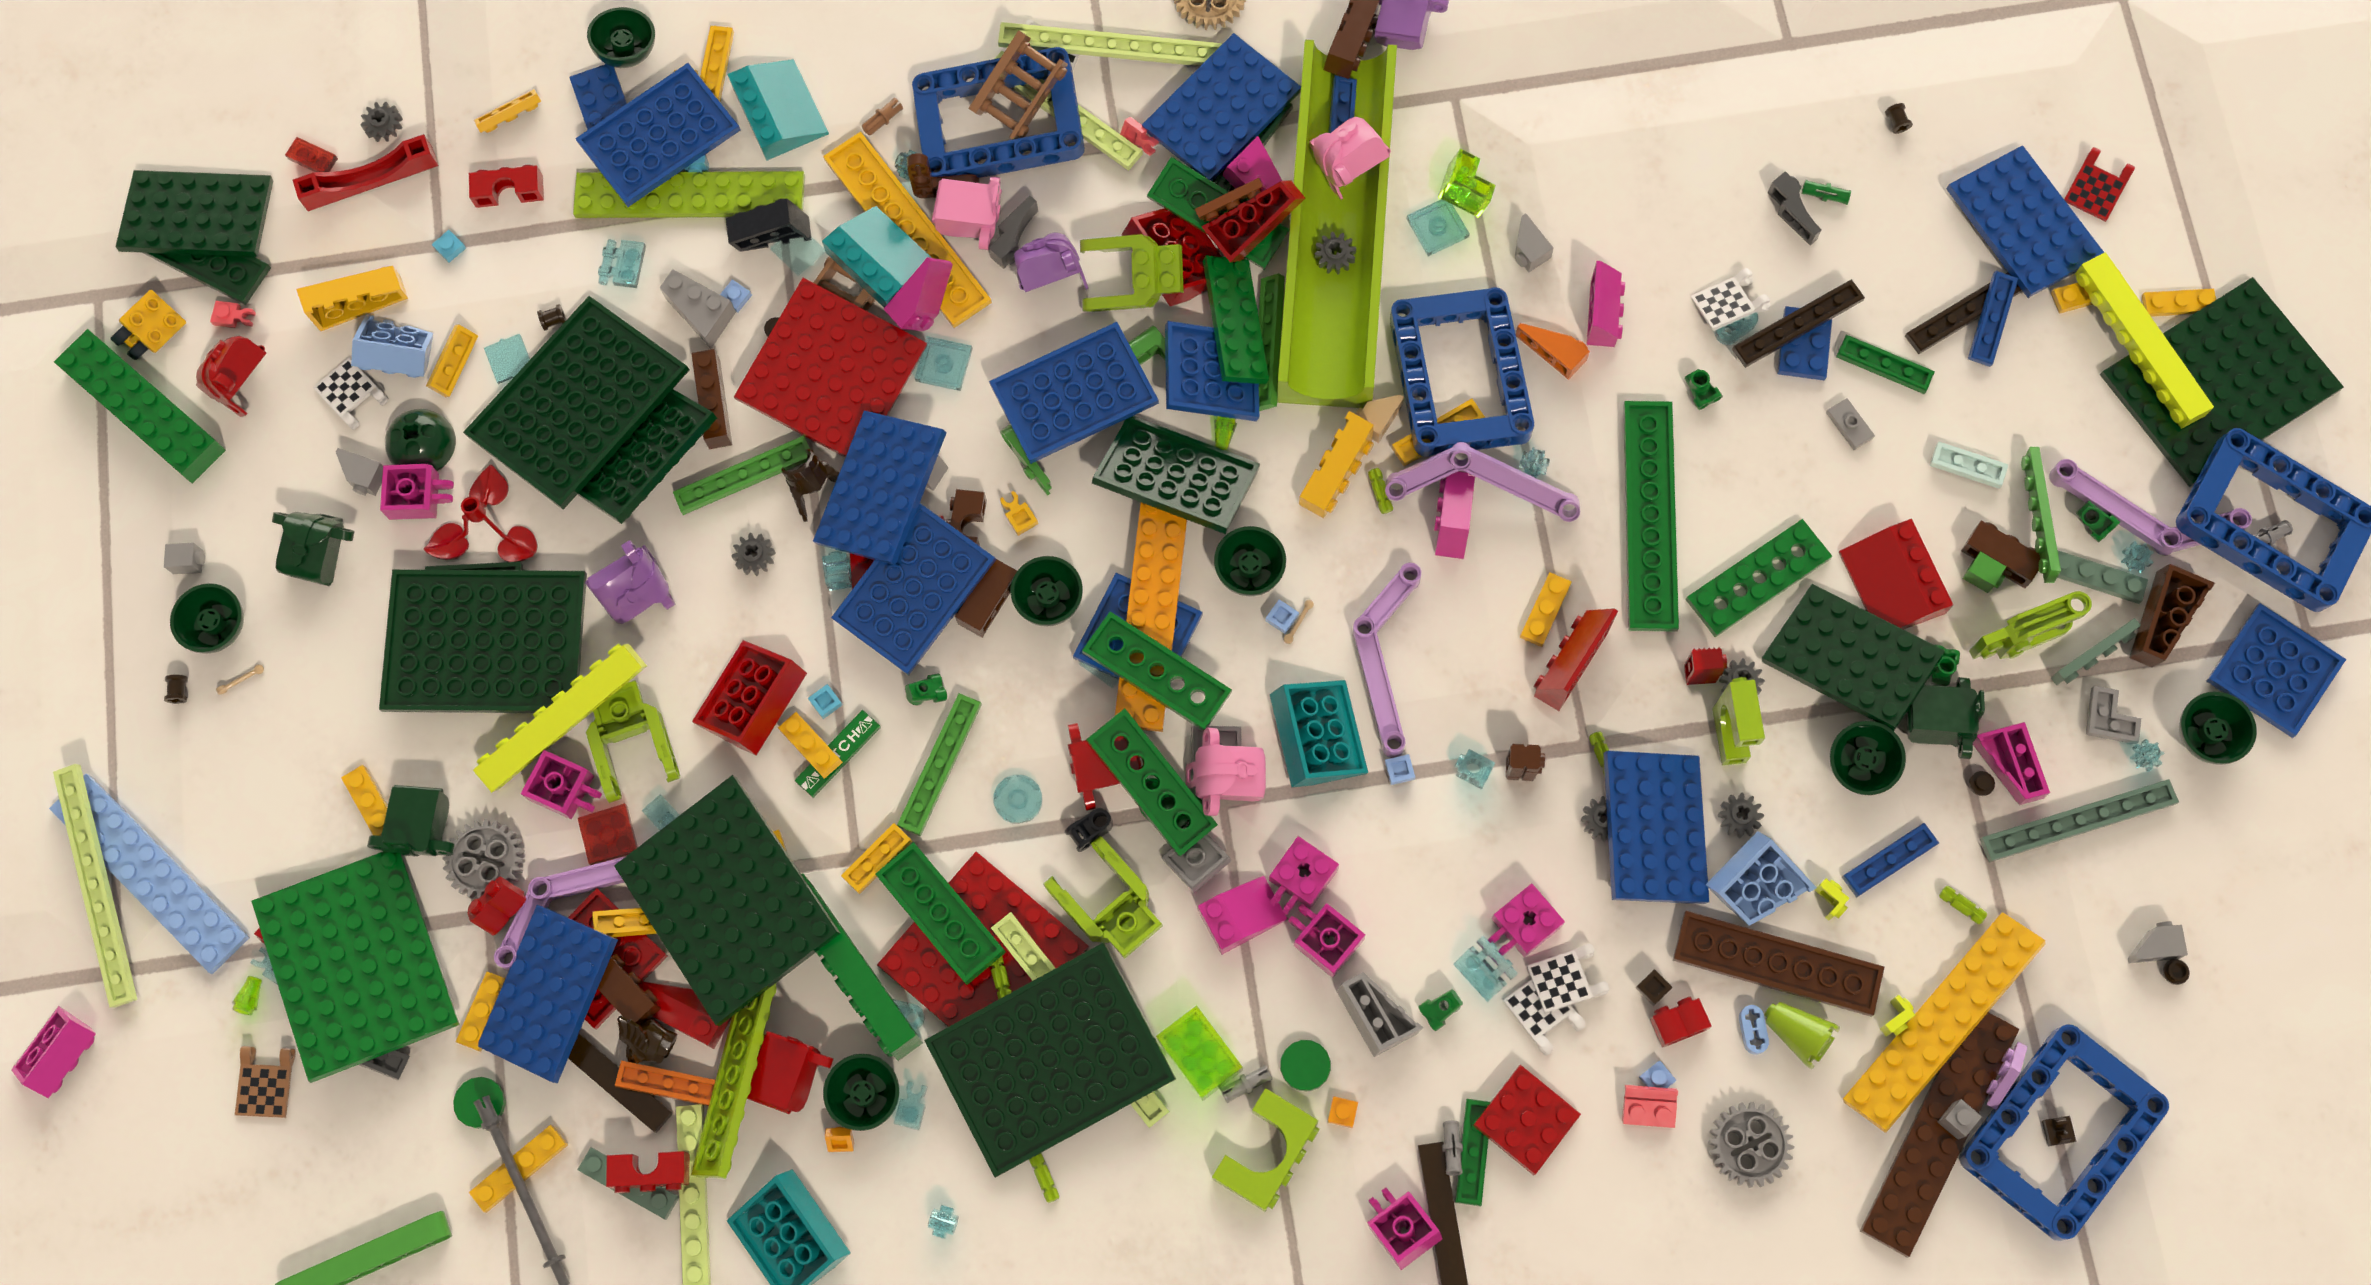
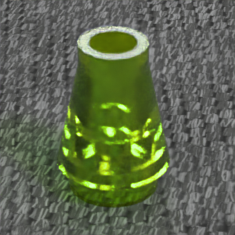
(1224, 431)
(248, 996)

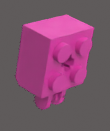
(412, 491)
(573, 785)
(1302, 889)
(1327, 923)
(1522, 936)
(1403, 1213)

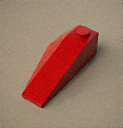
(685, 1013)

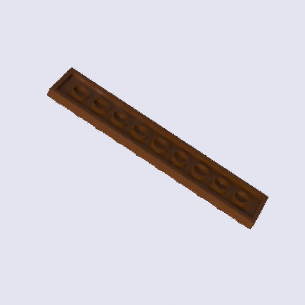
(1928, 1147)

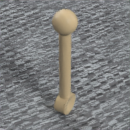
(1288, 638)
(258, 669)

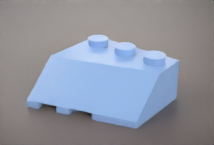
(391, 348)
(1758, 880)

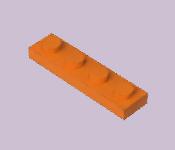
(664, 1083)

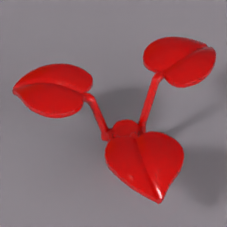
(490, 489)

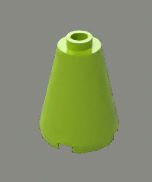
(1801, 1031)

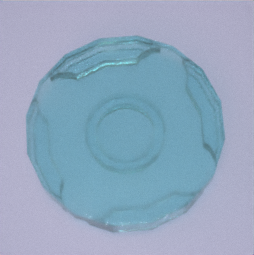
(1017, 799)

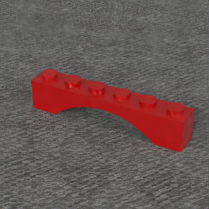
(329, 187)

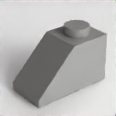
(1532, 245)
(361, 472)
(2160, 944)

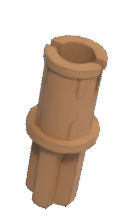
(882, 117)

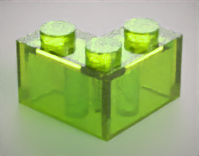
(1463, 187)

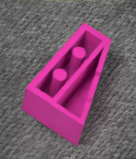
(1250, 165)
(1455, 514)
(2014, 762)

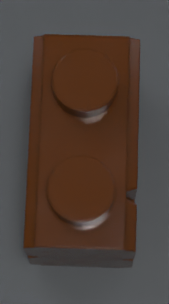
(1524, 762)

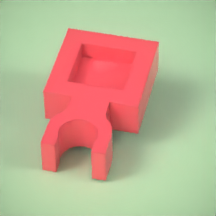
(1137, 135)
(228, 314)

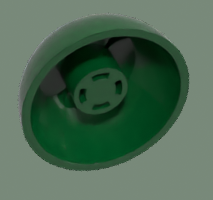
(621, 37)
(431, 445)
(1252, 549)
(1049, 579)
(196, 616)
(2229, 727)
(1878, 749)
(847, 1092)

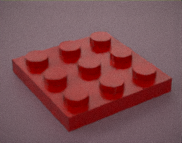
(1527, 1120)

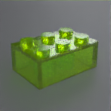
(1199, 1053)

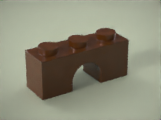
(967, 507)

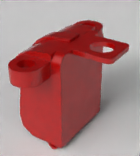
(227, 369)
(1089, 769)
(785, 1072)

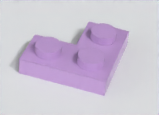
(2008, 1073)

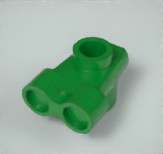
(1703, 393)
(2101, 524)
(1946, 667)
(926, 690)
(1436, 1011)

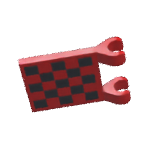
(2096, 189)

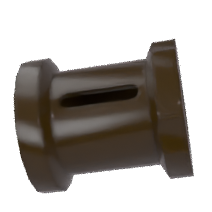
(1898, 118)
(551, 317)
(176, 689)

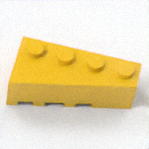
(351, 296)
(1338, 465)

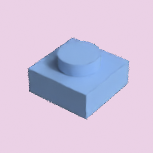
(736, 294)
(1282, 616)
(1400, 769)
(1657, 1076)

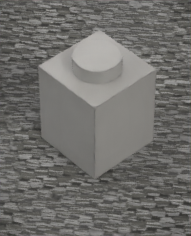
(183, 558)
(1959, 1119)

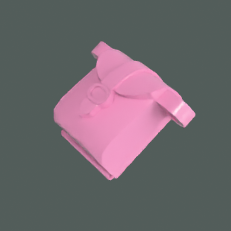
(1348, 152)
(968, 209)
(1226, 772)

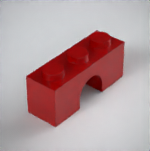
(487, 185)
(671, 1172)

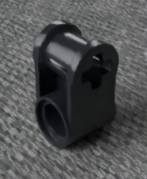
(1088, 829)

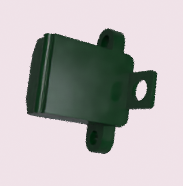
(310, 545)
(1947, 716)
(414, 823)

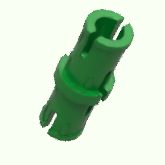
(1810, 188)

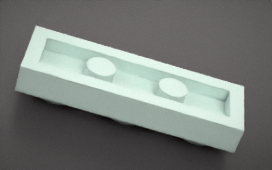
(1969, 465)

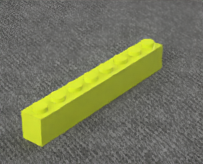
(2143, 340)
(560, 717)

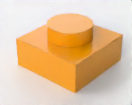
(1342, 1112)
(839, 1139)

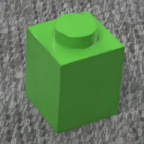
(1985, 573)

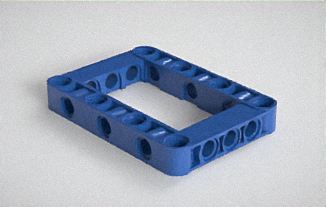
(1005, 155)
(1455, 307)
(2257, 556)
(2106, 1164)

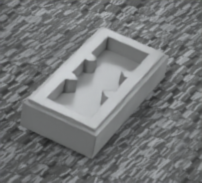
(1850, 424)

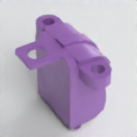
(1406, 21)
(1046, 262)
(630, 584)

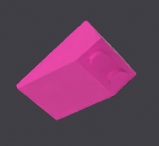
(921, 296)
(1241, 914)

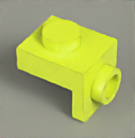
(1833, 894)
(1898, 1023)

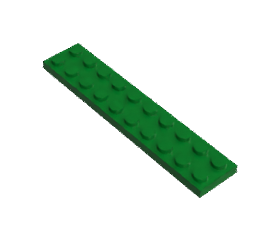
(1650, 516)

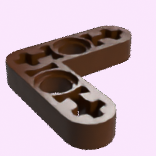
(921, 177)

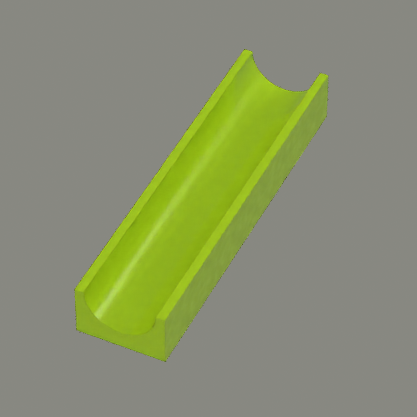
(1330, 316)

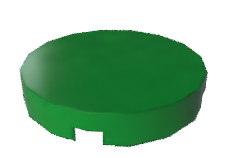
(1305, 1065)
(470, 1092)

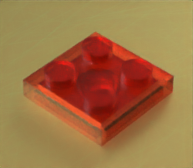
(607, 834)

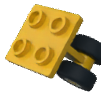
(147, 325)

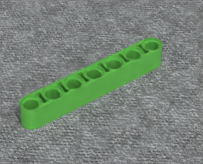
(376, 1253)

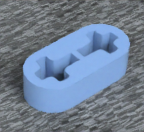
(1747, 1030)

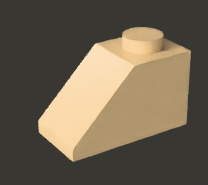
(1381, 414)

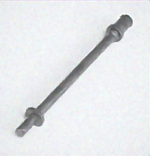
(492, 1123)

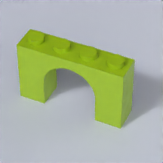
(1738, 721)
(1261, 1187)

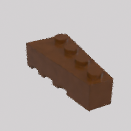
(1351, 37)
(2167, 612)

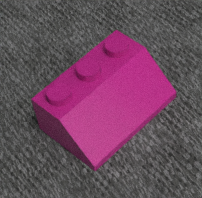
(1605, 306)
(53, 1053)

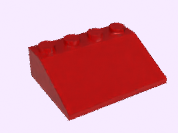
(1169, 229)
(1897, 576)
(1574, 657)
(750, 697)

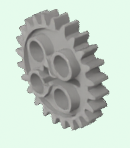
(491, 839)
(1739, 1123)

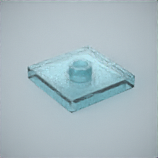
(1437, 226)
(943, 363)

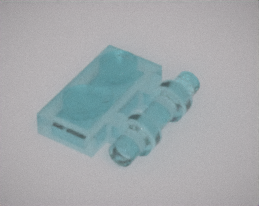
(628, 264)
(1481, 973)

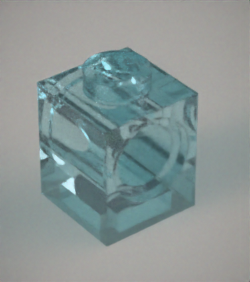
(837, 571)
(1477, 779)

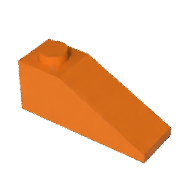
(1557, 349)

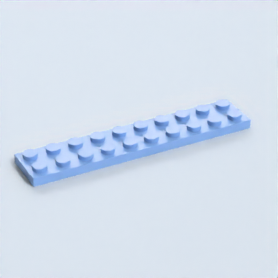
(160, 883)

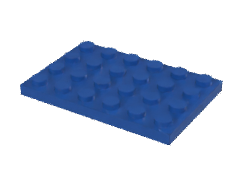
(1221, 107)
(658, 134)
(2024, 221)
(1073, 392)
(879, 487)
(909, 604)
(1655, 827)
(547, 993)

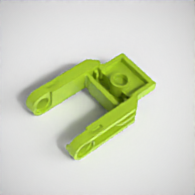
(1154, 271)
(2032, 628)
(622, 718)
(1122, 923)

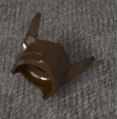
(808, 479)
(645, 1041)

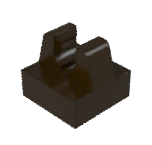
(1654, 987)
(2059, 1131)

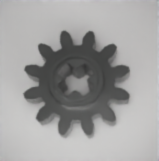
(381, 121)
(1328, 246)
(758, 546)
(1741, 670)
(1593, 817)
(1740, 824)

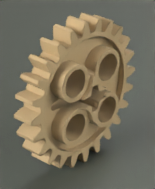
(1214, 16)

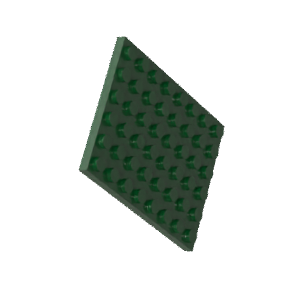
(2246, 364)
(576, 402)
(481, 640)
(726, 900)
(1049, 1059)

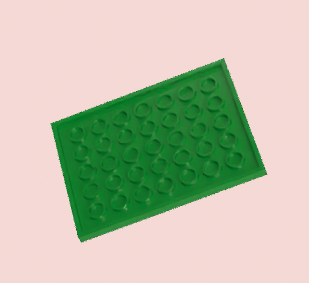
(354, 964)

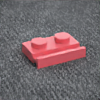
(1650, 1106)

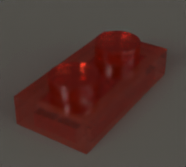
(311, 156)

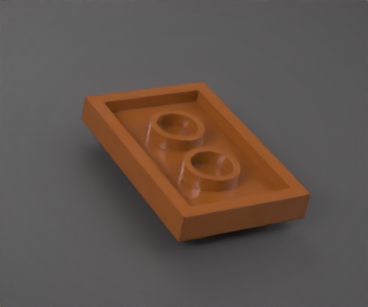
(1230, 200)

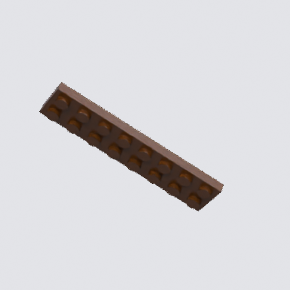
(1778, 963)

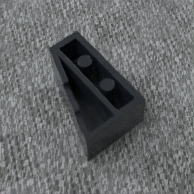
(767, 225)

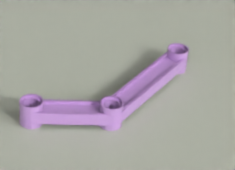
(1487, 469)
(2130, 516)
(1372, 659)
(558, 887)

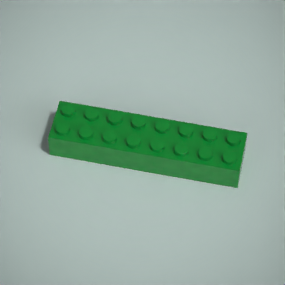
(140, 406)
(867, 992)

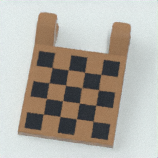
(264, 1088)

